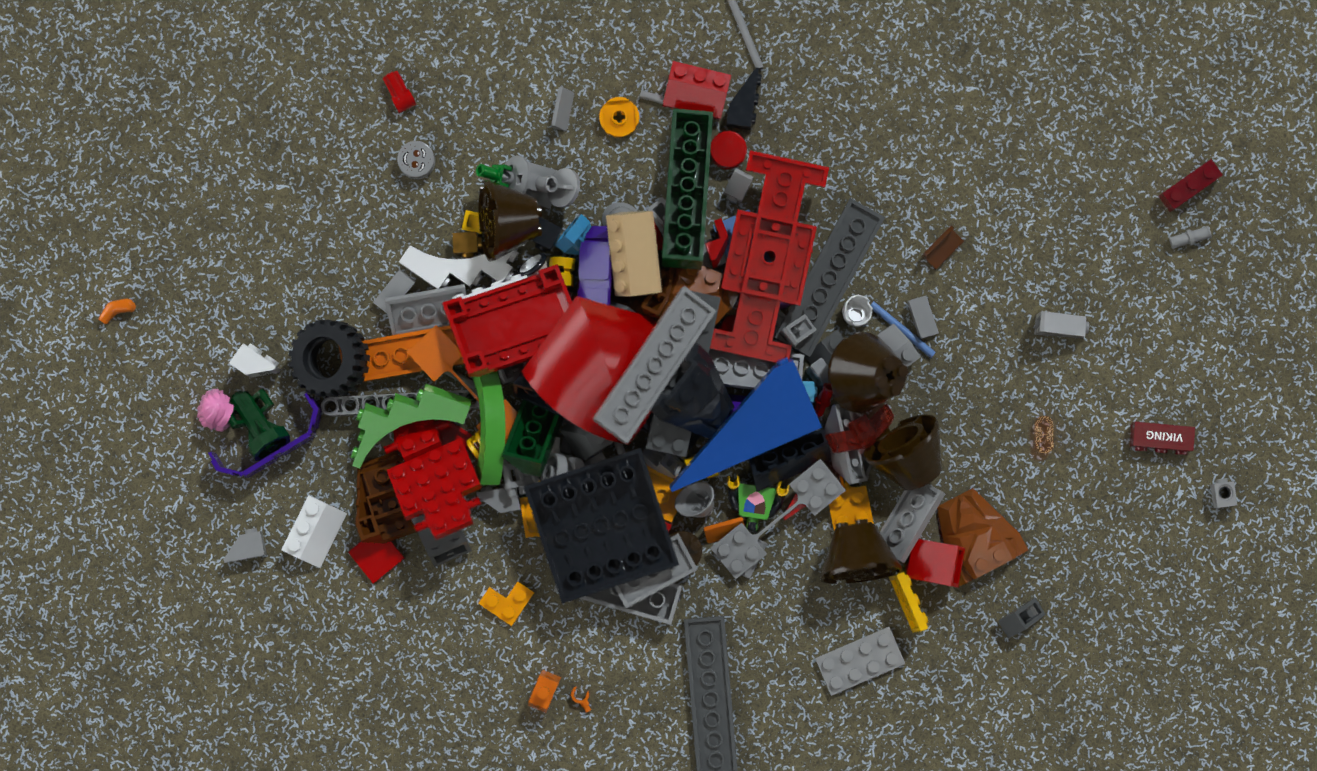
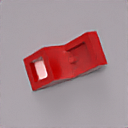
(717, 248)

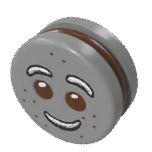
(416, 160)

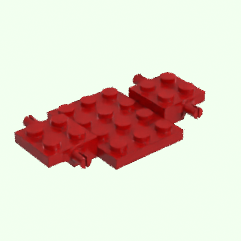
(433, 478)

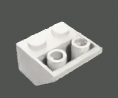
(251, 363)

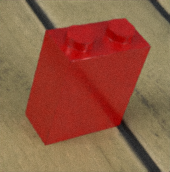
(936, 563)

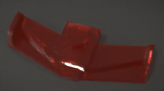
(862, 431)

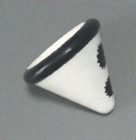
(533, 265)

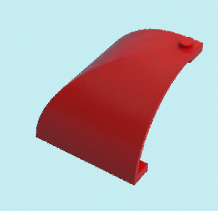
(586, 359)

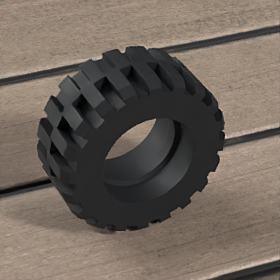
(305, 353)

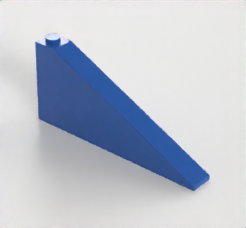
(767, 418)

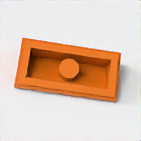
(717, 531)

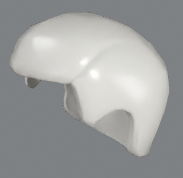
(857, 311)

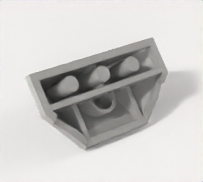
(849, 464)

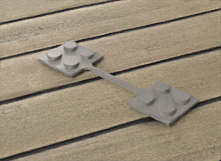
(814, 488)

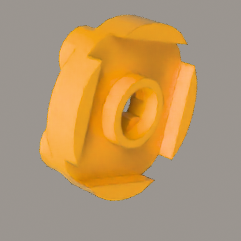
(627, 109)

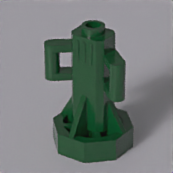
(263, 435)

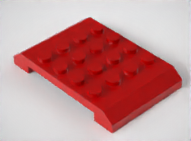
(508, 321)

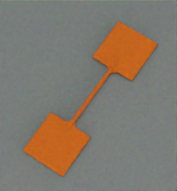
(437, 354)

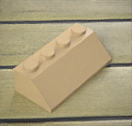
(633, 253)

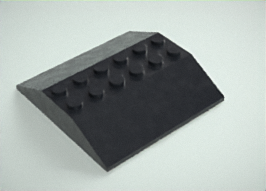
(601, 525)

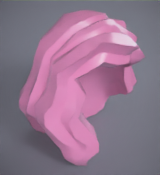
(215, 410)

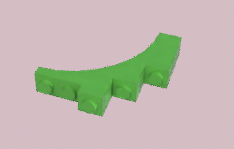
(429, 404)

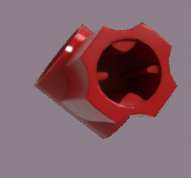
(400, 94)

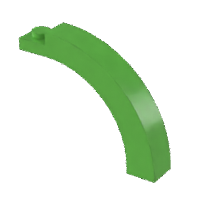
(492, 428)

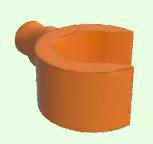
(584, 703)

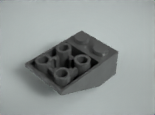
(444, 548)

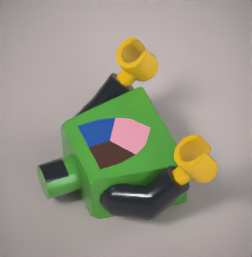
(755, 504)

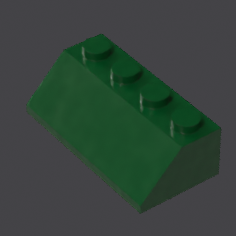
(532, 439)

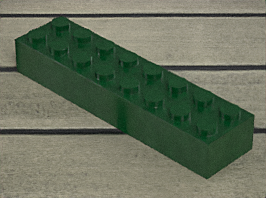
(687, 189)

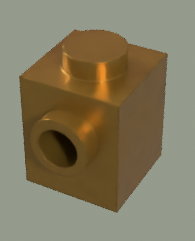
(466, 244)

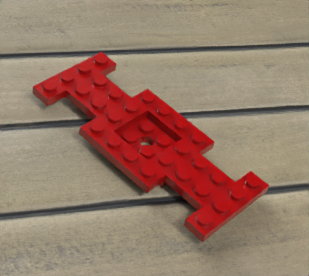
(765, 283)

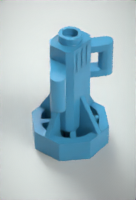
(574, 234)

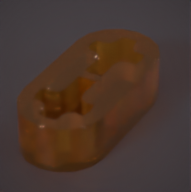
(1038, 435)

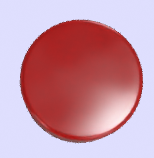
(728, 150)

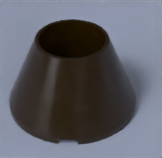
(909, 452)

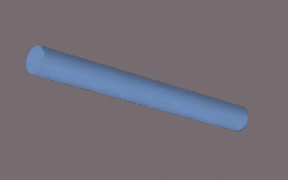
(913, 338)

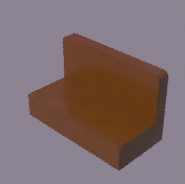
(942, 248)

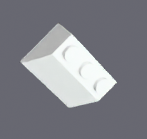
(314, 531)

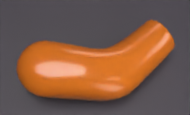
(116, 307)

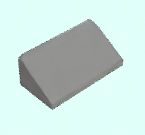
(562, 109)
(922, 317)
(819, 373)

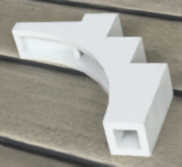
(468, 271)

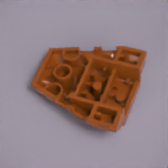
(702, 281)
(982, 532)

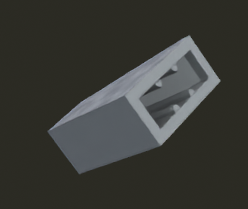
(1060, 325)

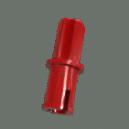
(823, 399)

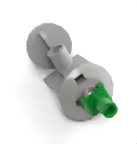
(537, 181)

